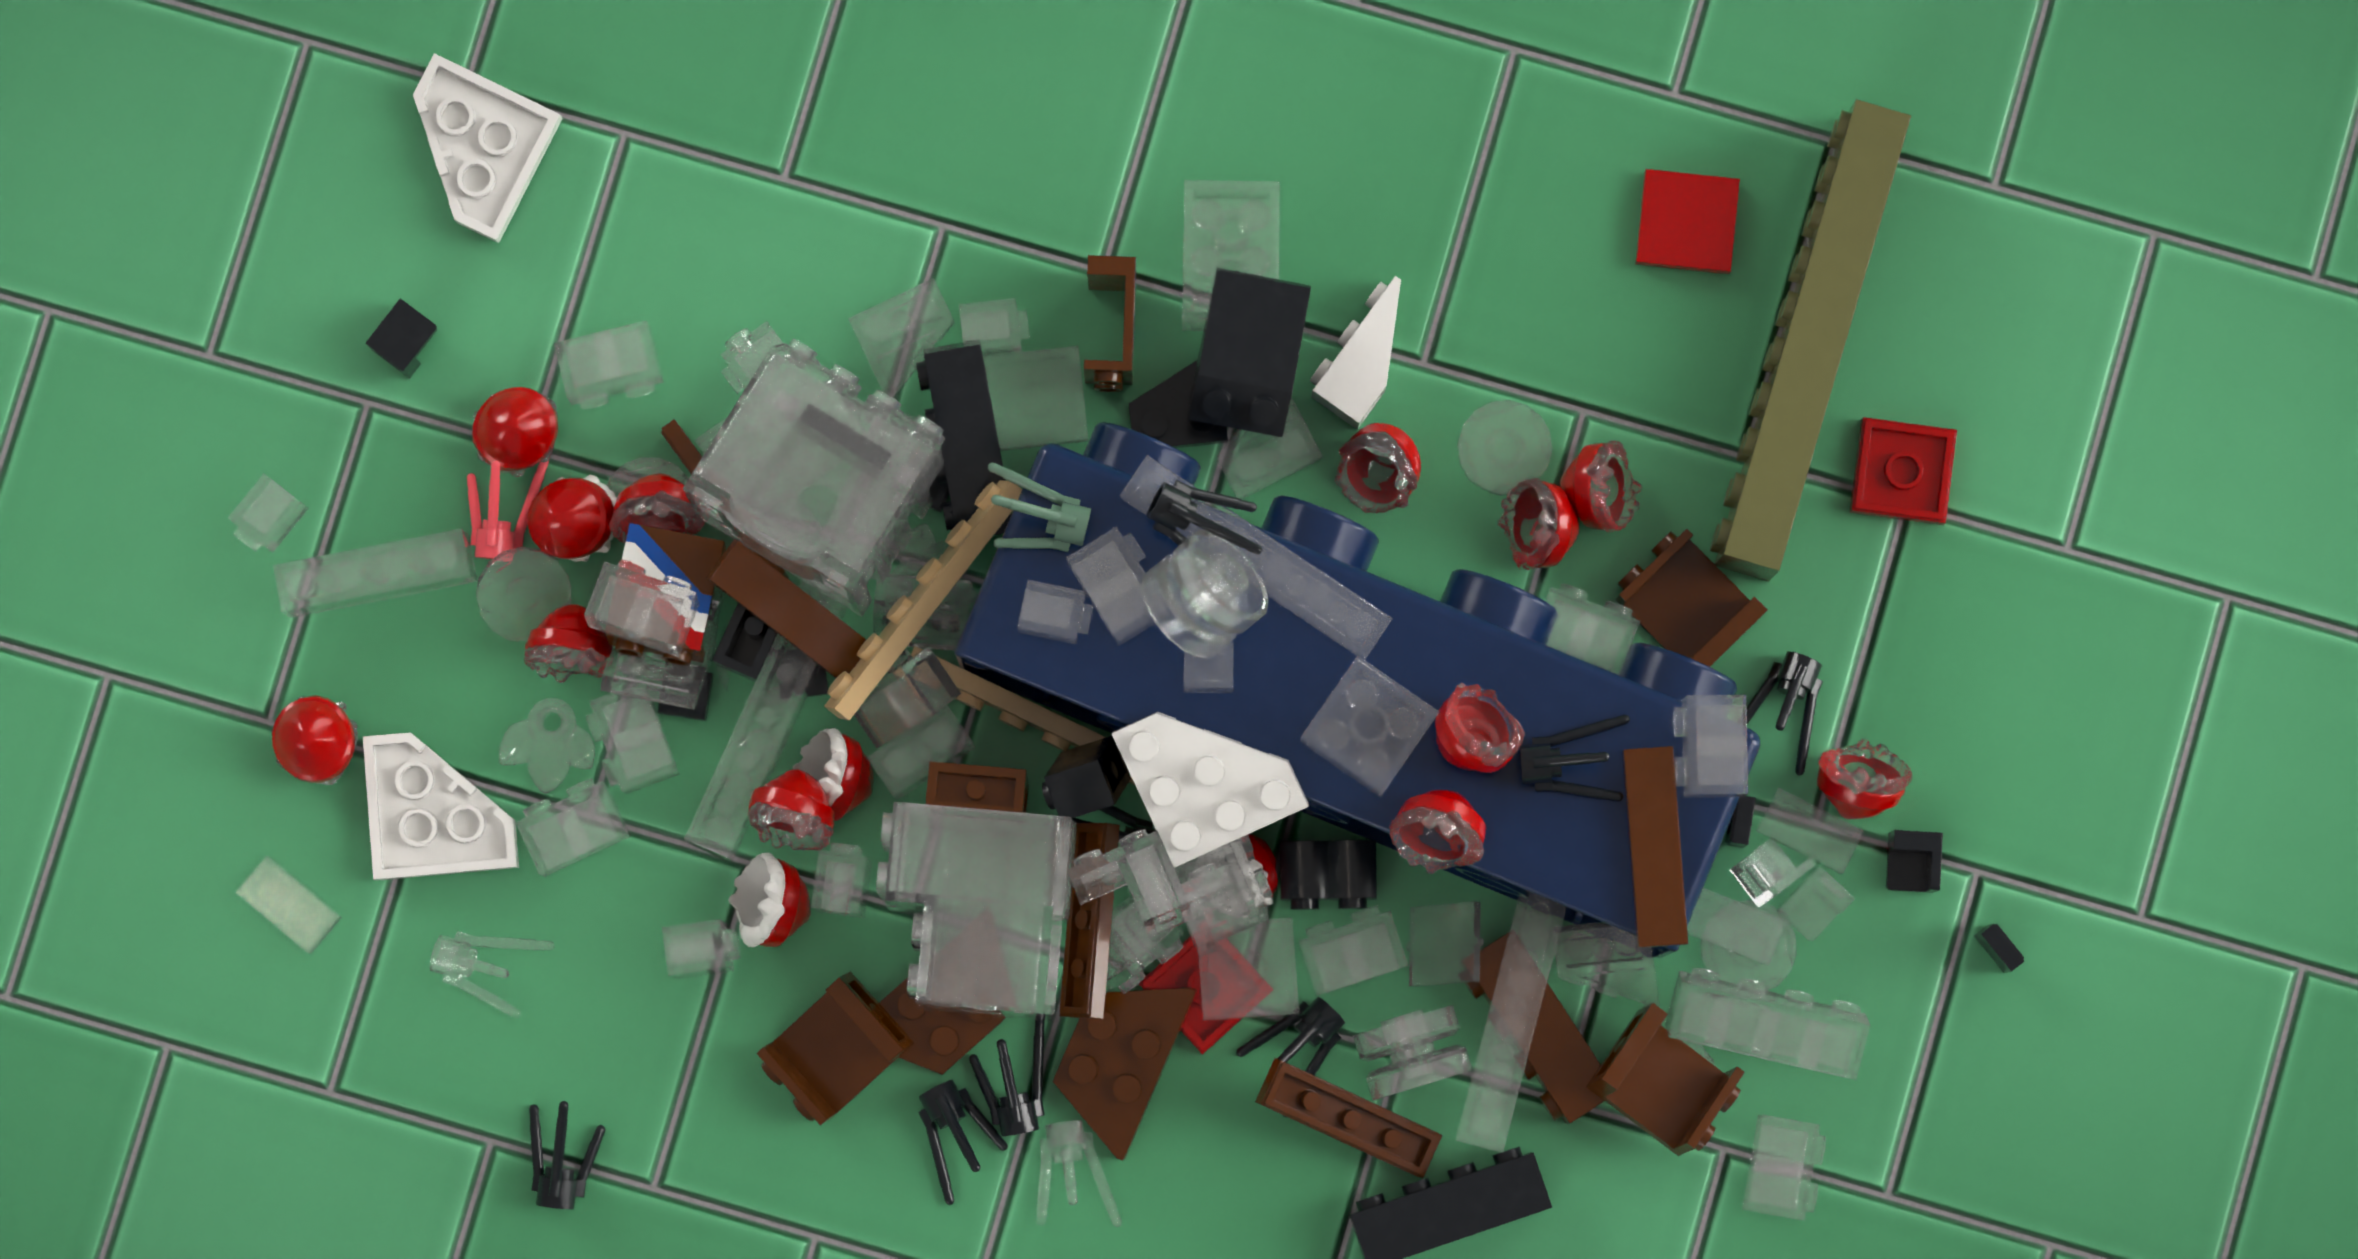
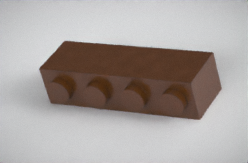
(1557, 1051)

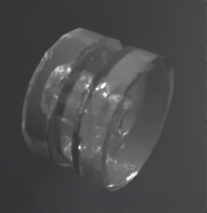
(1204, 594)
(1412, 1051)

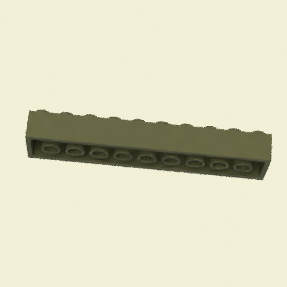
(1812, 340)

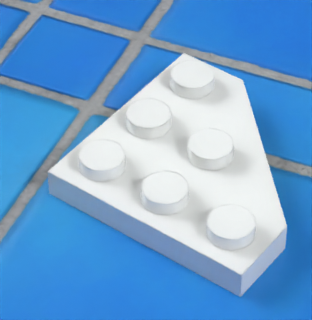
(482, 143)
(1204, 785)
(429, 815)

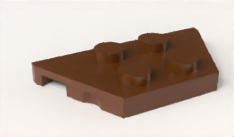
(938, 1036)
(1119, 1060)

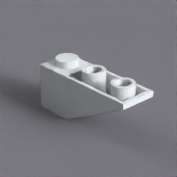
(1360, 371)

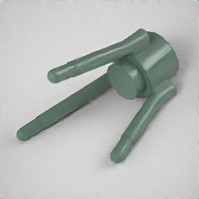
(1065, 521)

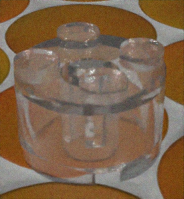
(1133, 951)

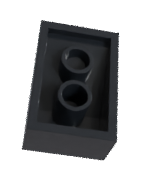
(1249, 352)

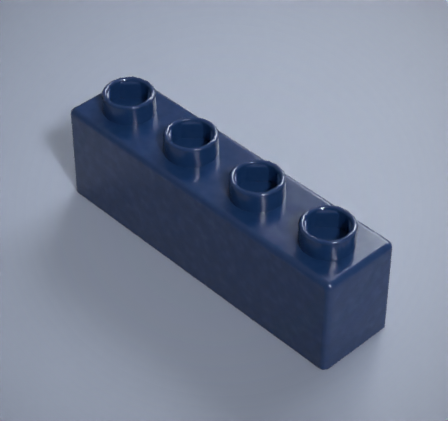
(1286, 669)

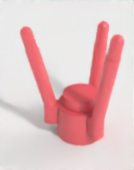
(495, 536)

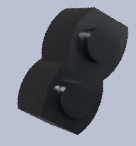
(1328, 872)

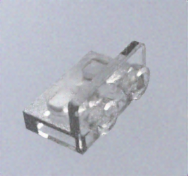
(944, 625)

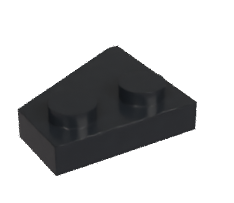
(1164, 414)

